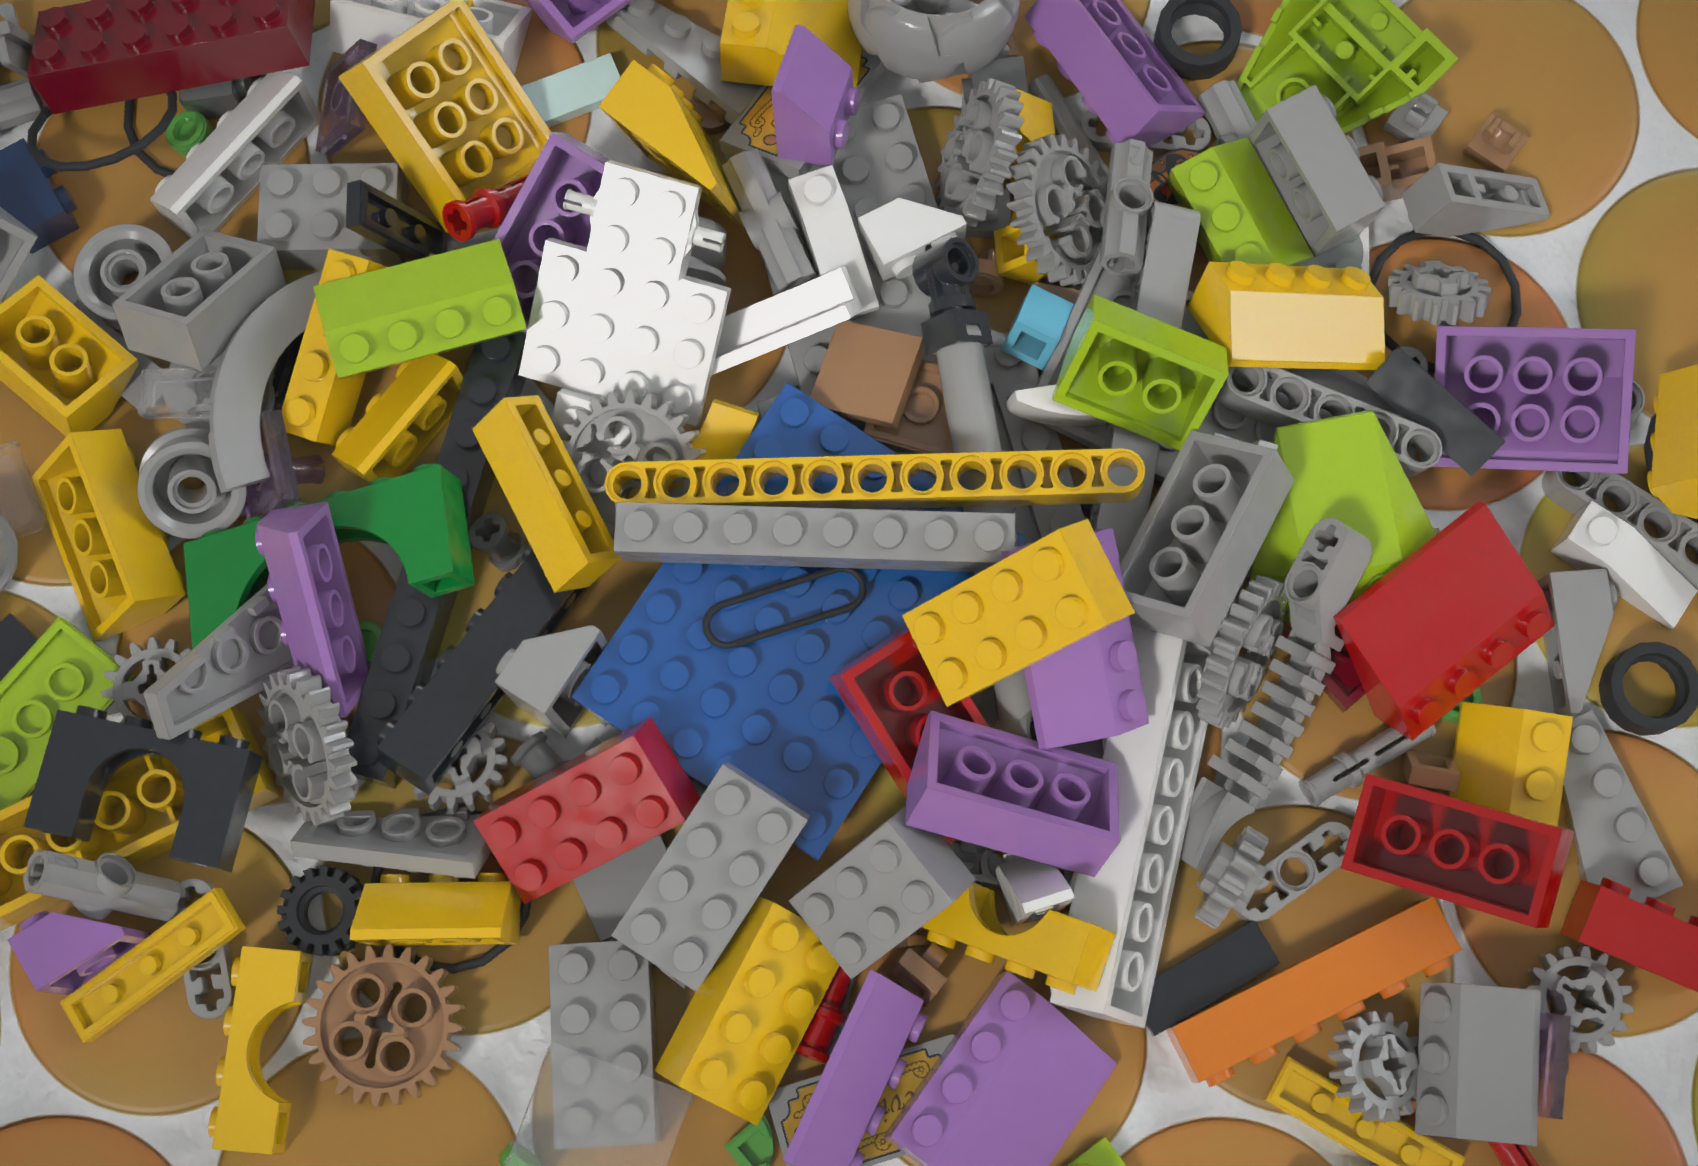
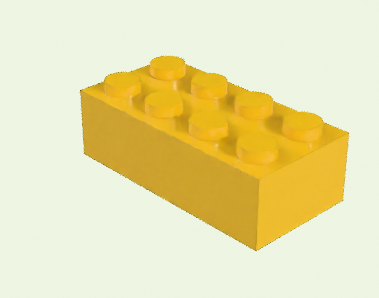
(1018, 612)
(750, 1012)

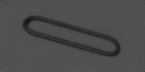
(790, 626)

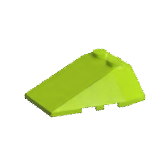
(1355, 53)
(1348, 474)

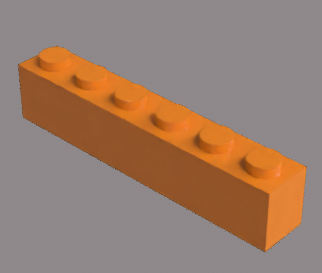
(1314, 990)

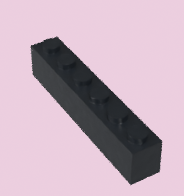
(463, 691)

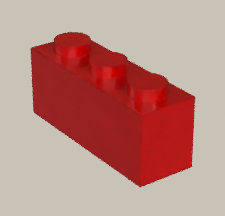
(1635, 931)

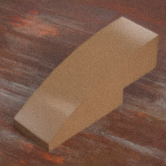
(1398, 165)

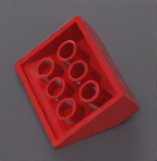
(1443, 622)

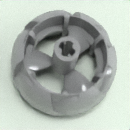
(933, 45)

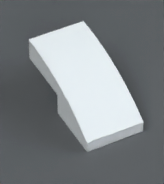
(1038, 406)

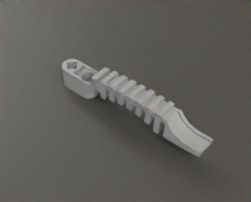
(1316, 590)

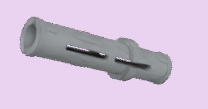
(1321, 784)

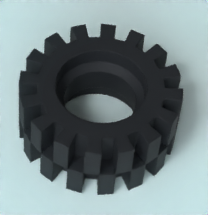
(296, 905)

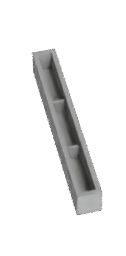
(812, 536)

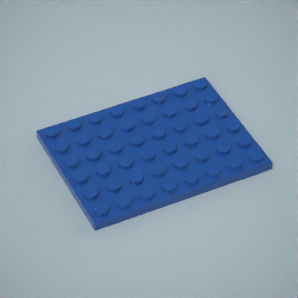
(771, 699)

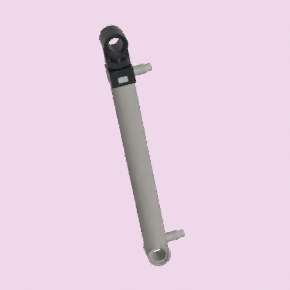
(958, 339)

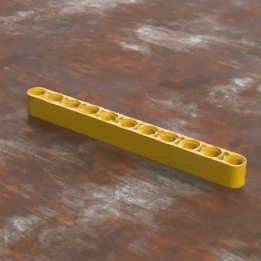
(899, 470)

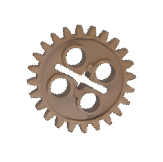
(342, 1010)

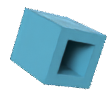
(1037, 327)

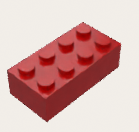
(890, 700)
(588, 811)
(1457, 851)

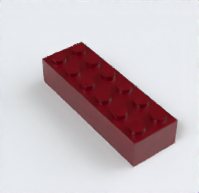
(152, 47)

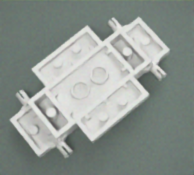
(624, 305)

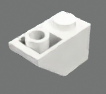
(904, 230)

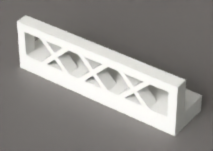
(786, 318)

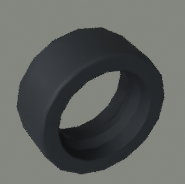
(1192, 65)
(1680, 671)

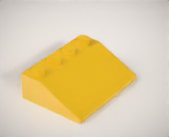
(760, 31)
(448, 108)
(669, 133)

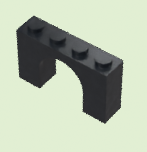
(88, 751)

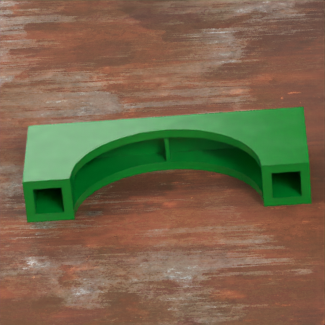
(412, 513)

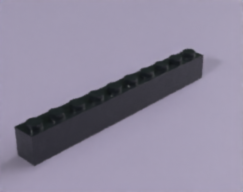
(414, 620)

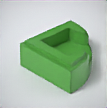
(753, 1145)

